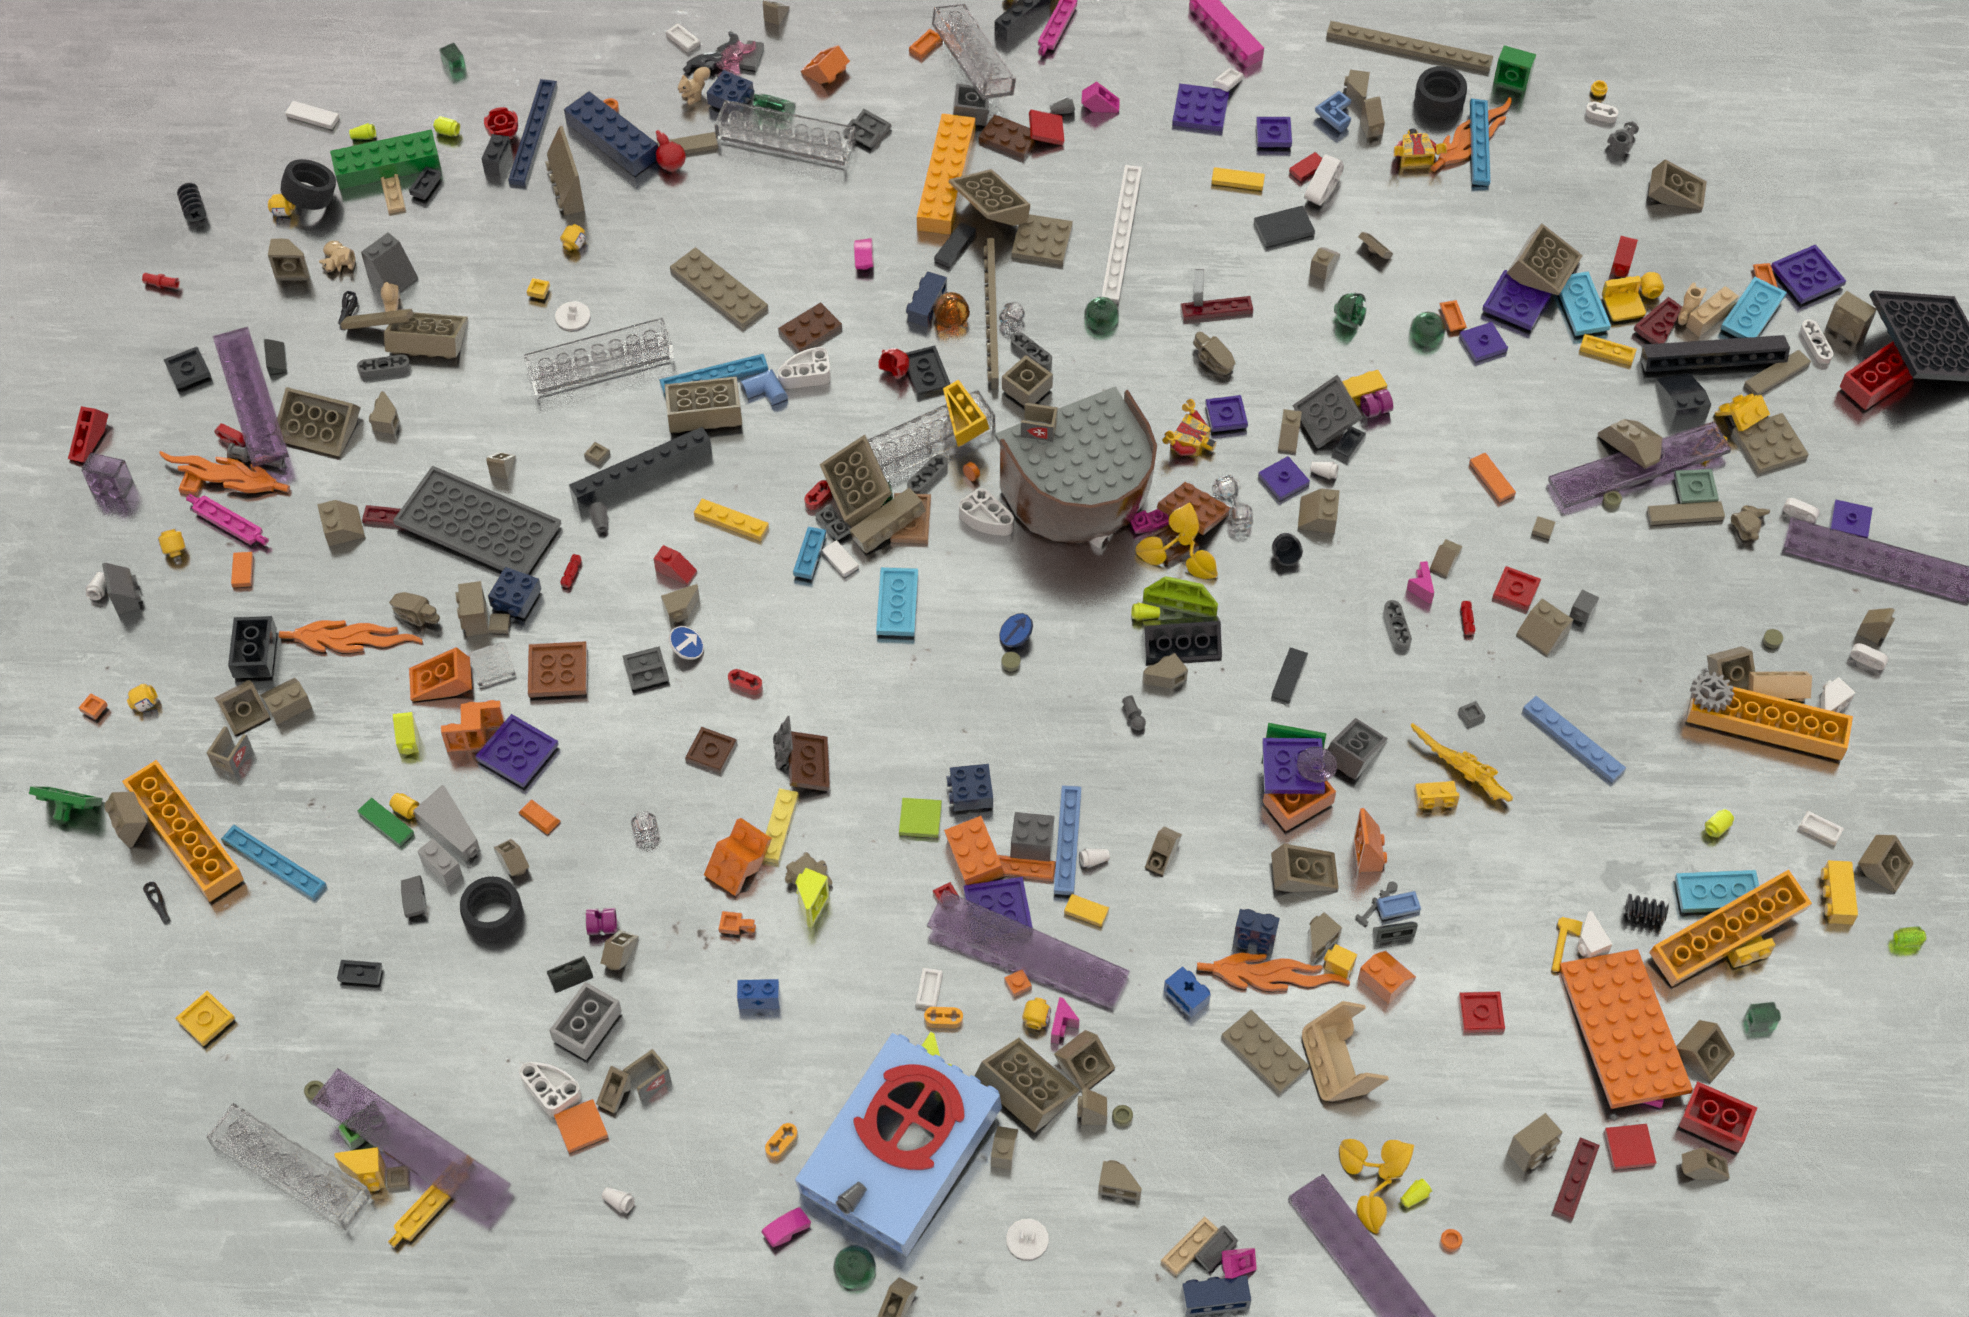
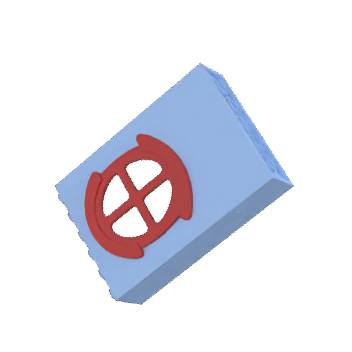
(900, 1184)

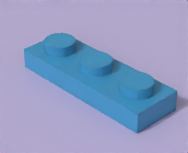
(809, 552)

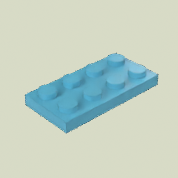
(1583, 305)
(1753, 309)
(897, 601)
(1713, 889)

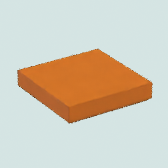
(581, 1126)

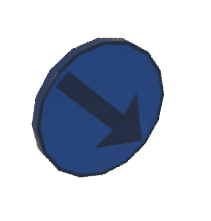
(1016, 630)

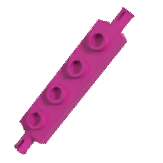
(1056, 25)
(227, 519)

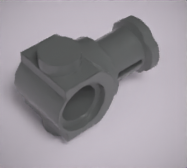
(1621, 140)

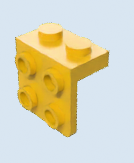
(1623, 298)
(1745, 410)
(1751, 952)

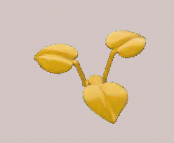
(1186, 523)
(1395, 1154)

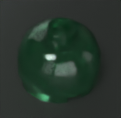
(1350, 310)
(1101, 314)
(1427, 329)
(854, 1267)

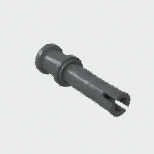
(242, 453)

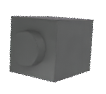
(1584, 606)

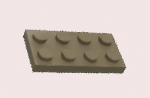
(1265, 1051)

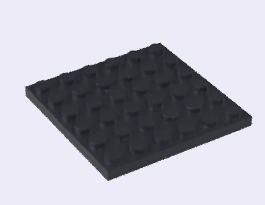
(1927, 332)

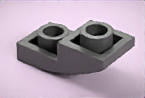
(833, 523)
(412, 896)

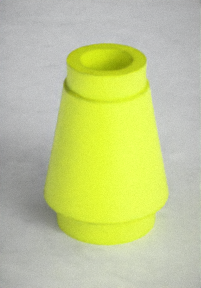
(363, 132)
(1144, 611)
(1416, 1192)

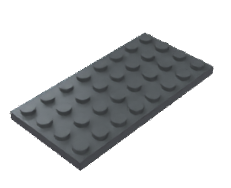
(477, 521)

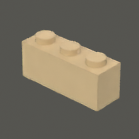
(1711, 311)
(1783, 685)

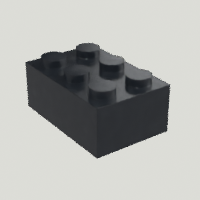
(252, 647)

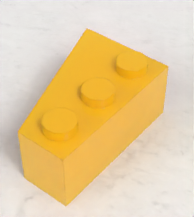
(964, 413)

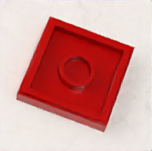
(1046, 127)
(1516, 588)
(1481, 1012)
(1630, 1146)

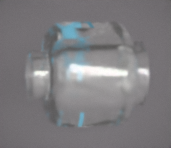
(1012, 315)
(1226, 488)
(1240, 516)
(644, 826)

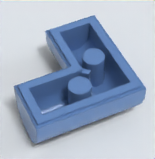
(1332, 111)
(764, 383)

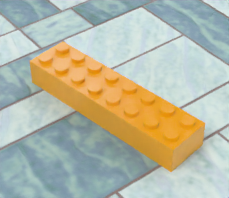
(947, 161)
(1779, 722)
(183, 831)
(1730, 927)

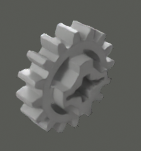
(1711, 692)

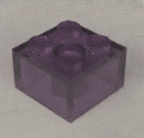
(107, 475)

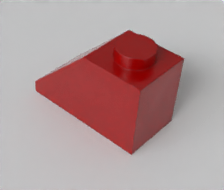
(1624, 256)
(674, 565)

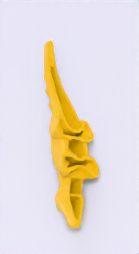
(1467, 764)

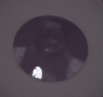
(1319, 758)

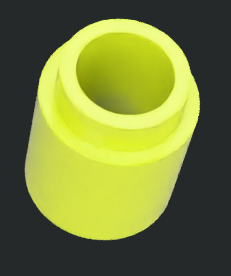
(446, 126)
(1719, 823)

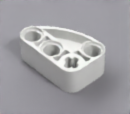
(1324, 179)
(806, 369)
(986, 513)
(556, 1083)

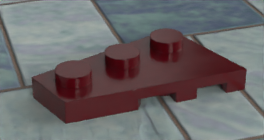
(1659, 322)

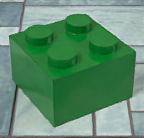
(1514, 68)

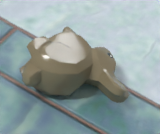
(1748, 522)
(799, 866)

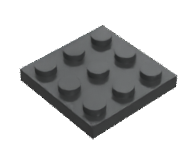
(1328, 411)

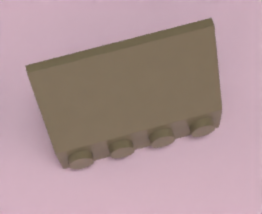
(564, 174)
(993, 197)
(1545, 261)
(427, 335)
(703, 404)
(316, 421)
(856, 481)
(1026, 1083)

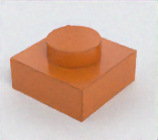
(93, 706)
(1018, 983)

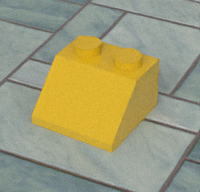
(364, 1166)

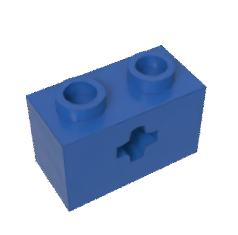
(758, 994)
(1195, 996)

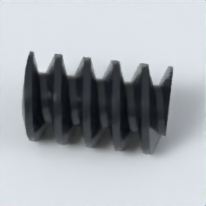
(191, 202)
(1646, 909)

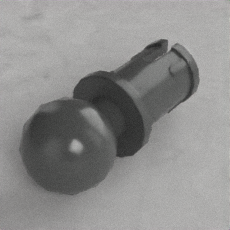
(1137, 722)

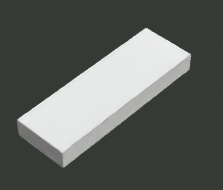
(312, 115)

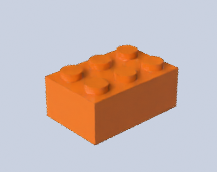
(1296, 808)
(974, 852)

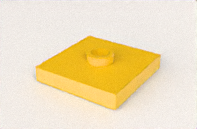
(205, 1018)

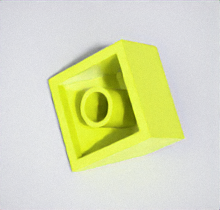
(812, 894)

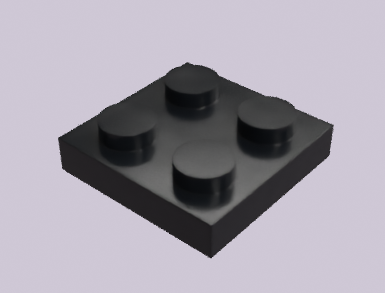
(187, 367)

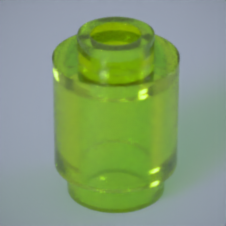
(1909, 937)

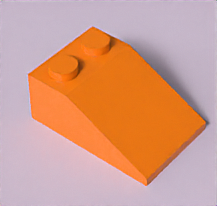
(441, 676)
(1369, 844)

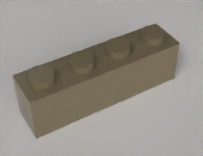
(887, 520)

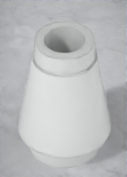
(1325, 469)
(96, 588)
(1092, 857)
(618, 1199)

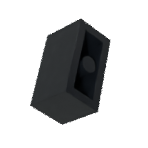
(496, 154)

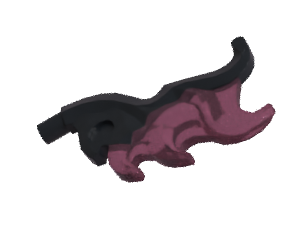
(725, 53)

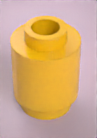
(403, 805)

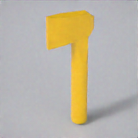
(1565, 925)

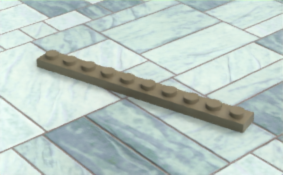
(1409, 46)
(991, 318)

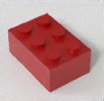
(1718, 1117)

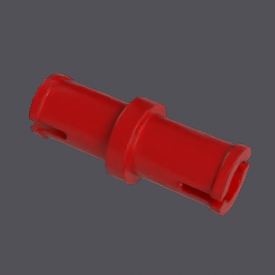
(160, 280)

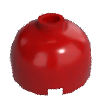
(501, 122)

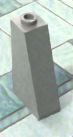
(447, 823)

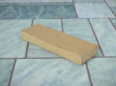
(393, 194)
(1183, 1252)

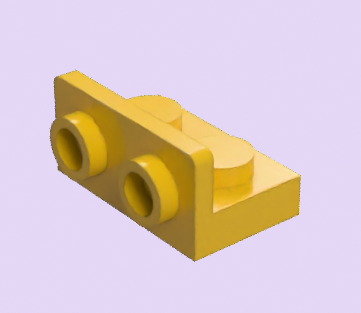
(1436, 794)

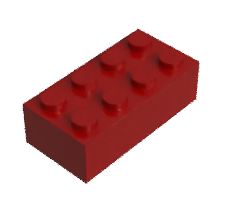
(1876, 376)

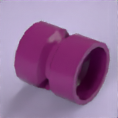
(1375, 403)
(601, 921)

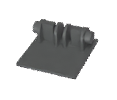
(783, 743)

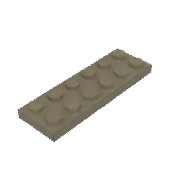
(719, 287)

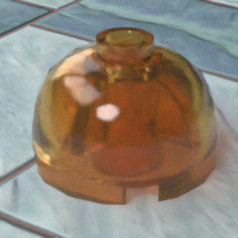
(951, 309)

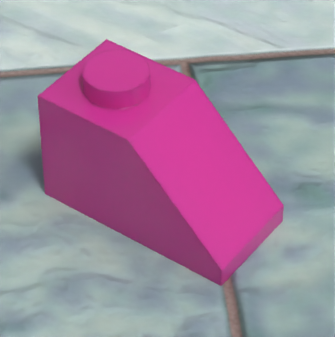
(1100, 99)

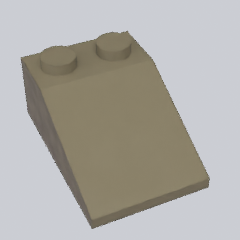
(1676, 186)
(1304, 869)

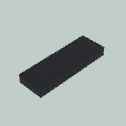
(955, 244)
(1289, 674)

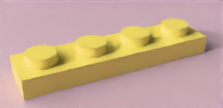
(780, 823)

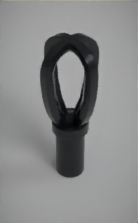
(345, 312)
(159, 906)

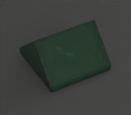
(773, 103)

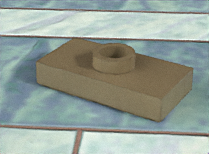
(1375, 246)

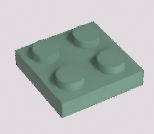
(1696, 486)

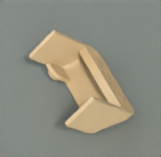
(1330, 1058)

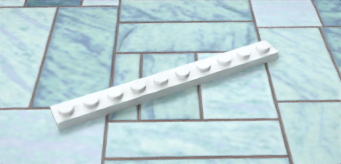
(1121, 232)

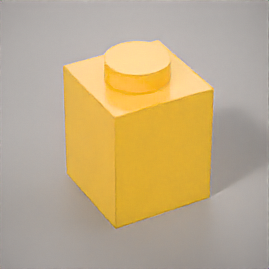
(1340, 961)

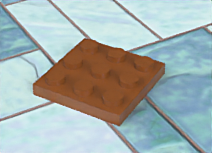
(1207, 508)
(557, 669)

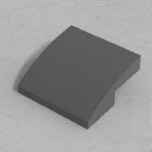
(869, 128)
(645, 668)

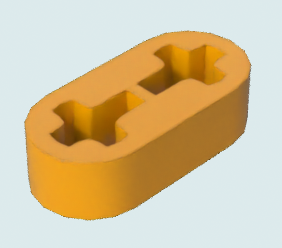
(943, 1017)
(784, 1144)

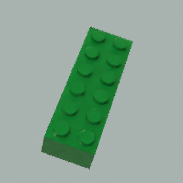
(384, 158)

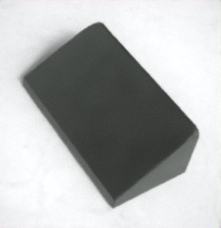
(275, 356)
(1395, 931)
(570, 974)

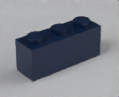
(923, 300)
(1215, 1295)

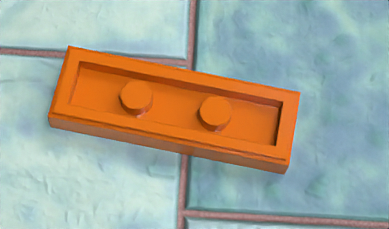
(1492, 477)
(1028, 868)

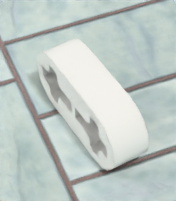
(1601, 112)
(1801, 510)
(1869, 656)

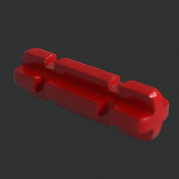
(570, 571)
(1468, 618)

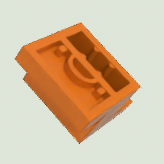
(475, 720)
(737, 856)

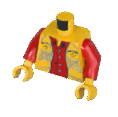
(1417, 149)
(1191, 434)

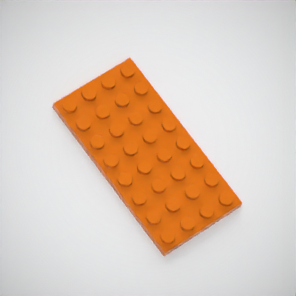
(1625, 1028)

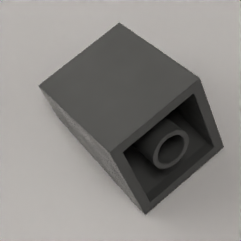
(388, 263)

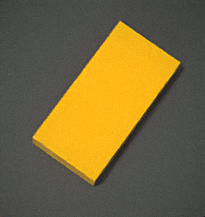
(1086, 910)

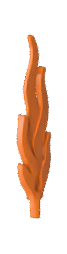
(1462, 139)
(232, 473)
(317, 634)
(1235, 969)

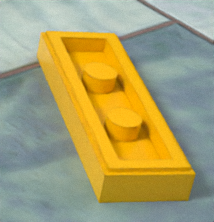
(1238, 178)
(1607, 349)

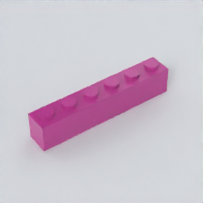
(1229, 30)

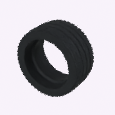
(1445, 78)
(314, 174)
(484, 888)

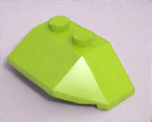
(1181, 595)

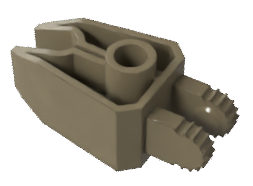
(1214, 353)
(414, 608)

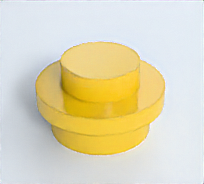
(1599, 88)

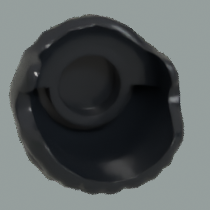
(1287, 549)

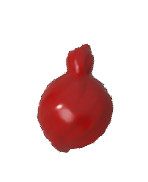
(669, 153)
(894, 361)

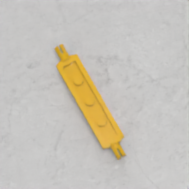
(419, 1215)

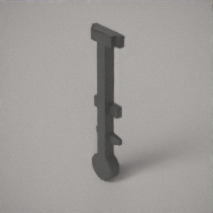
(1391, 887)

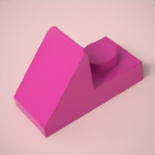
(1422, 584)
(1064, 1017)
(1238, 1262)

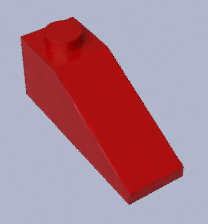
(88, 431)

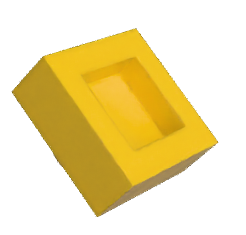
(538, 288)

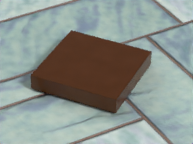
(1177, 550)
(711, 750)

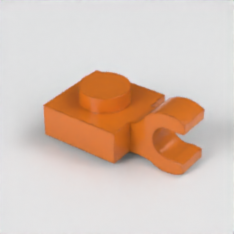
(732, 923)

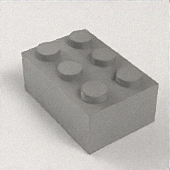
(585, 1020)

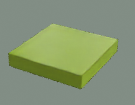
(920, 817)

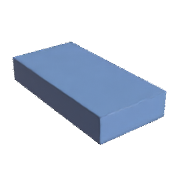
(1398, 905)

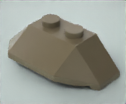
(1634, 441)

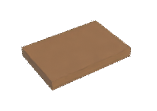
(918, 529)

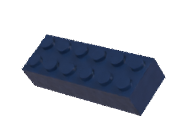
(611, 133)

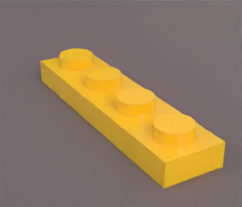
(731, 519)

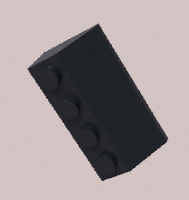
(1186, 637)

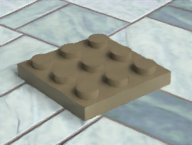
(1042, 239)
(1771, 443)

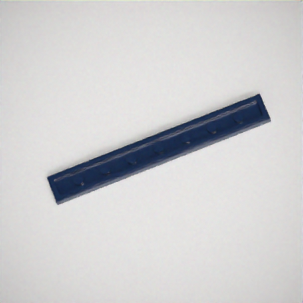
(532, 132)

